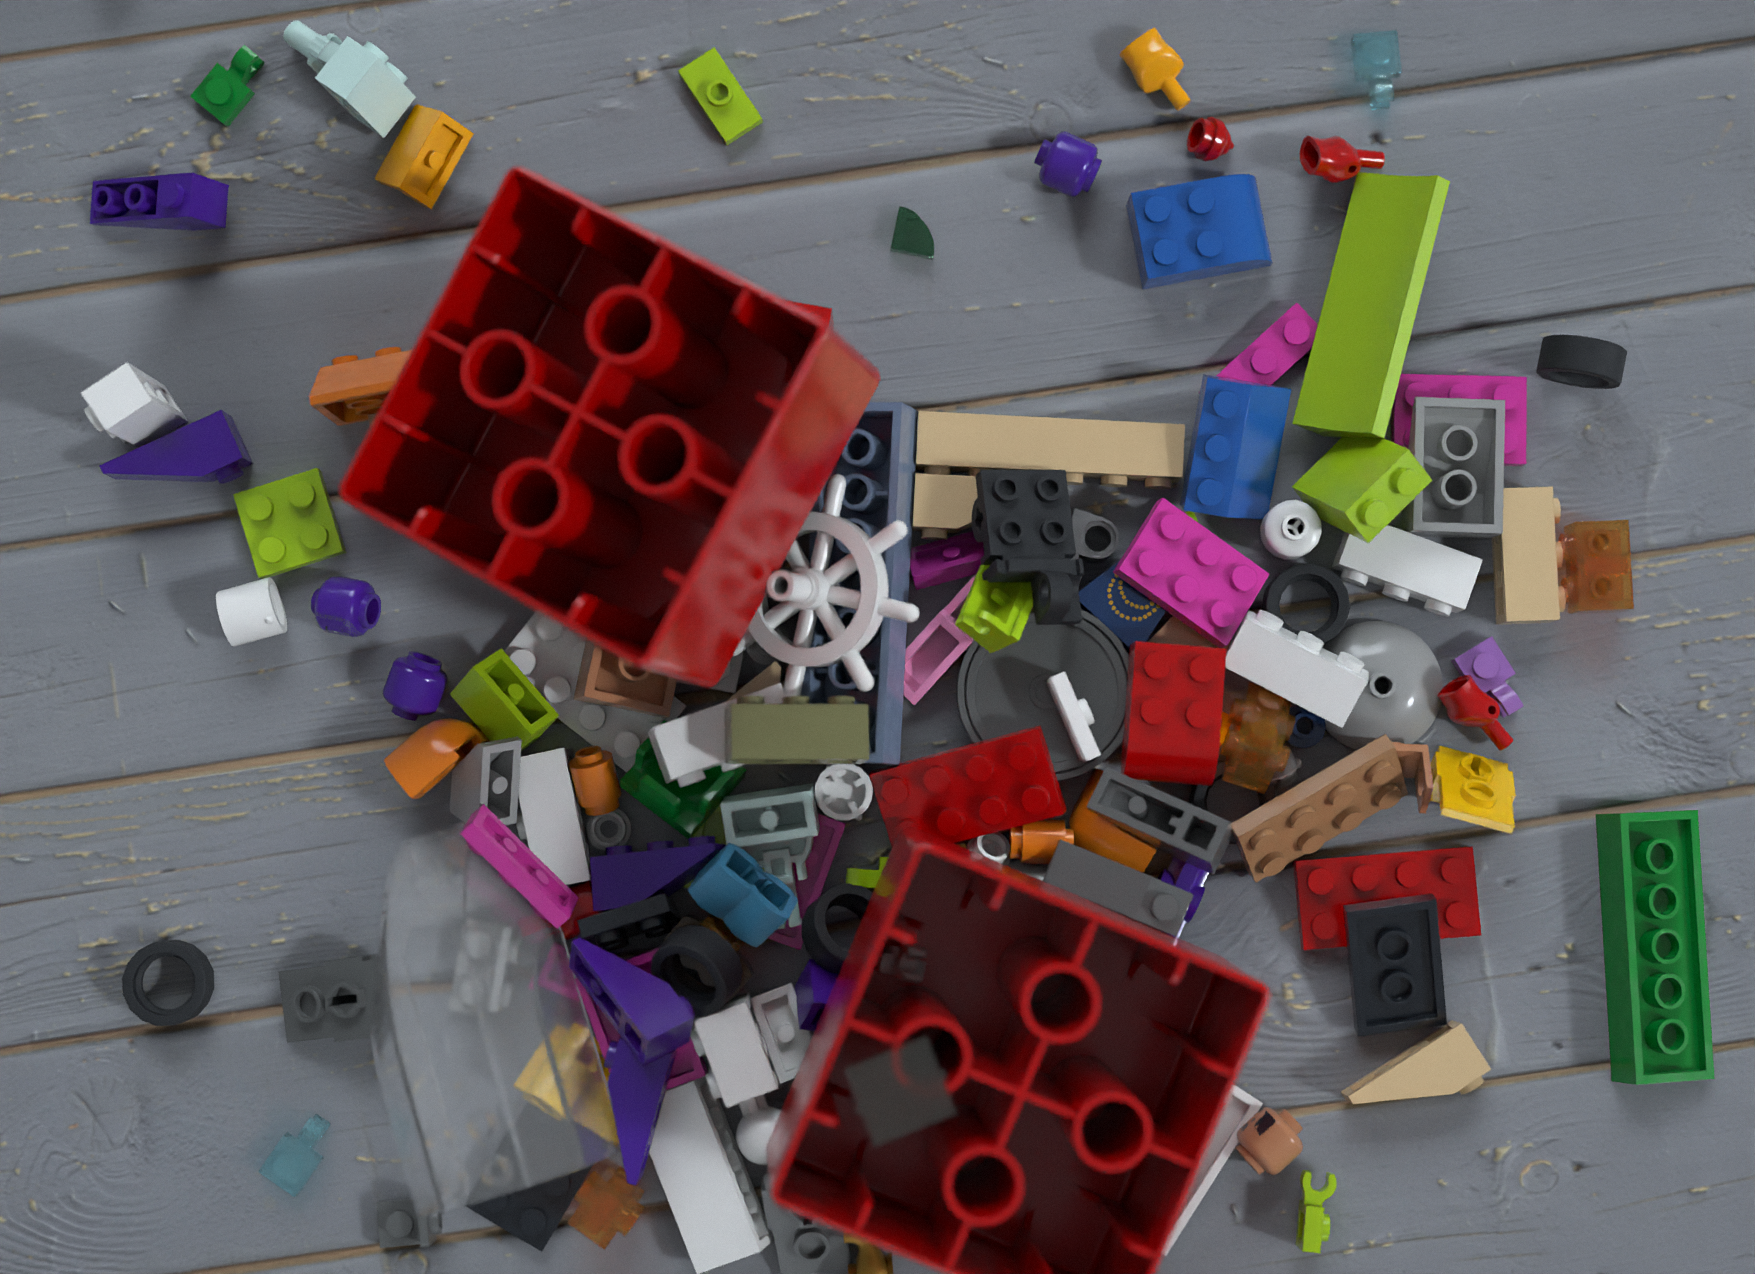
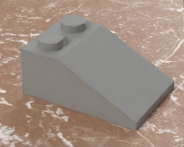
(1464, 455)

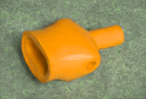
(1156, 67)

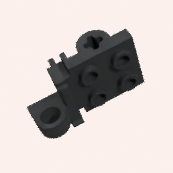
(1030, 538)

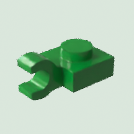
(224, 90)

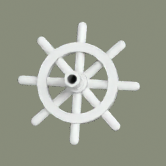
(816, 589)

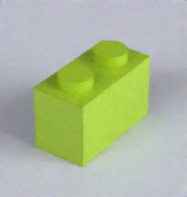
(504, 701)

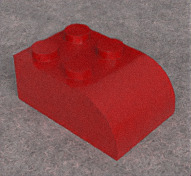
(1173, 713)

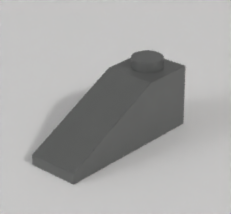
(1162, 820)
(1118, 887)

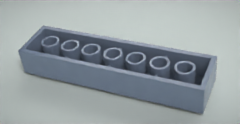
(877, 492)

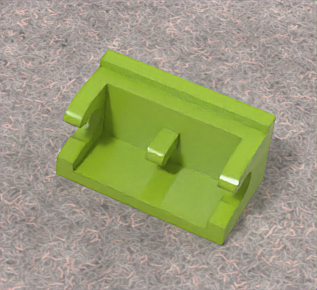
(995, 612)

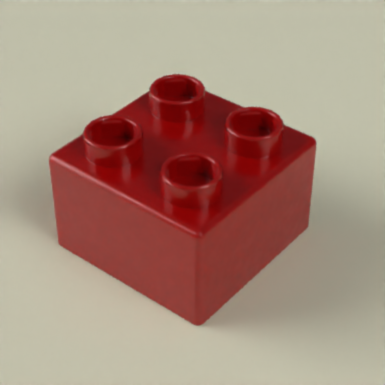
(611, 429)
(1074, 1063)

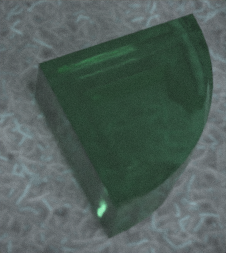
(912, 235)

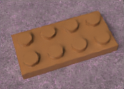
(1320, 808)

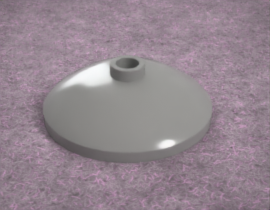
(1412, 677)

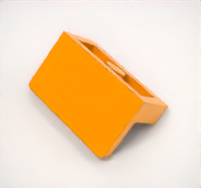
(424, 155)

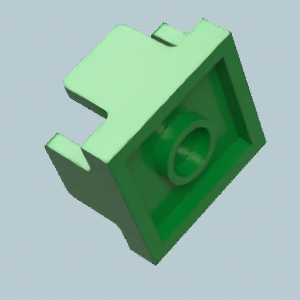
(680, 807)

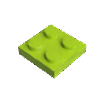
(289, 523)

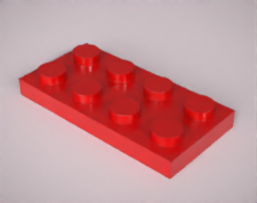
(971, 788)
(1332, 882)

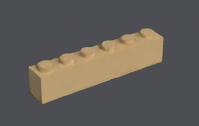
(1079, 446)

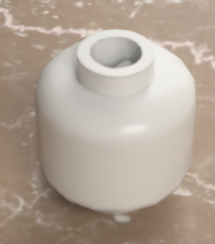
(1275, 529)

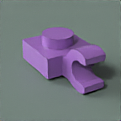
(1489, 671)

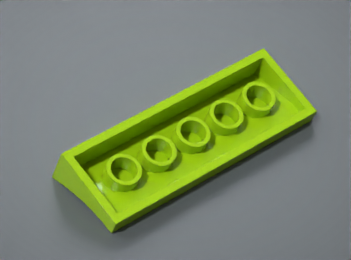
(1370, 305)

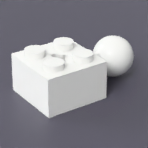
(740, 1071)

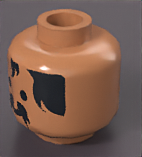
(1270, 1141)

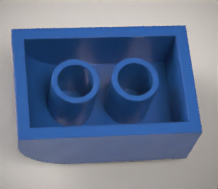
(1198, 230)

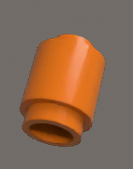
(595, 780)
(1038, 840)

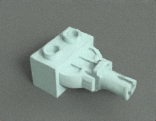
(354, 76)
(775, 830)

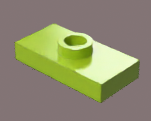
(720, 96)

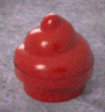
(1209, 139)

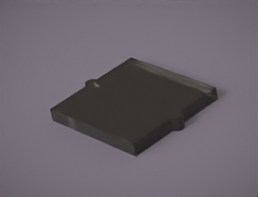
(900, 1090)

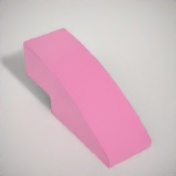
(936, 649)

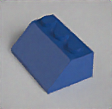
(1234, 448)

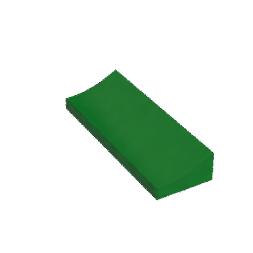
(1654, 947)

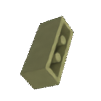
(796, 731)

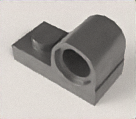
(1084, 522)

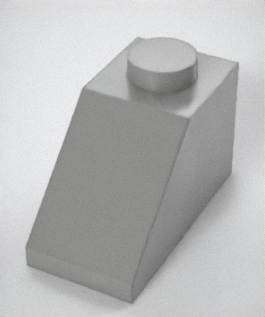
(489, 778)

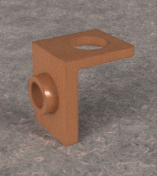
(1416, 764)

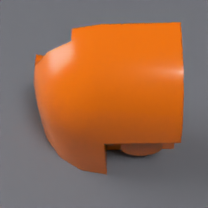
(432, 754)
(1104, 837)

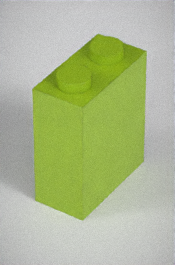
(1362, 484)

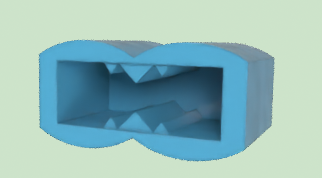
(743, 895)

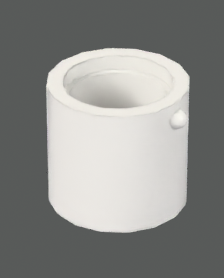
(251, 612)
(843, 791)

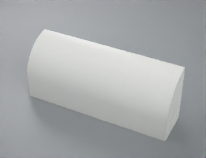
(706, 1179)

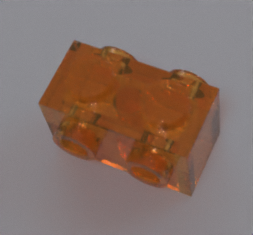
(1597, 567)
(1257, 738)
(607, 1206)

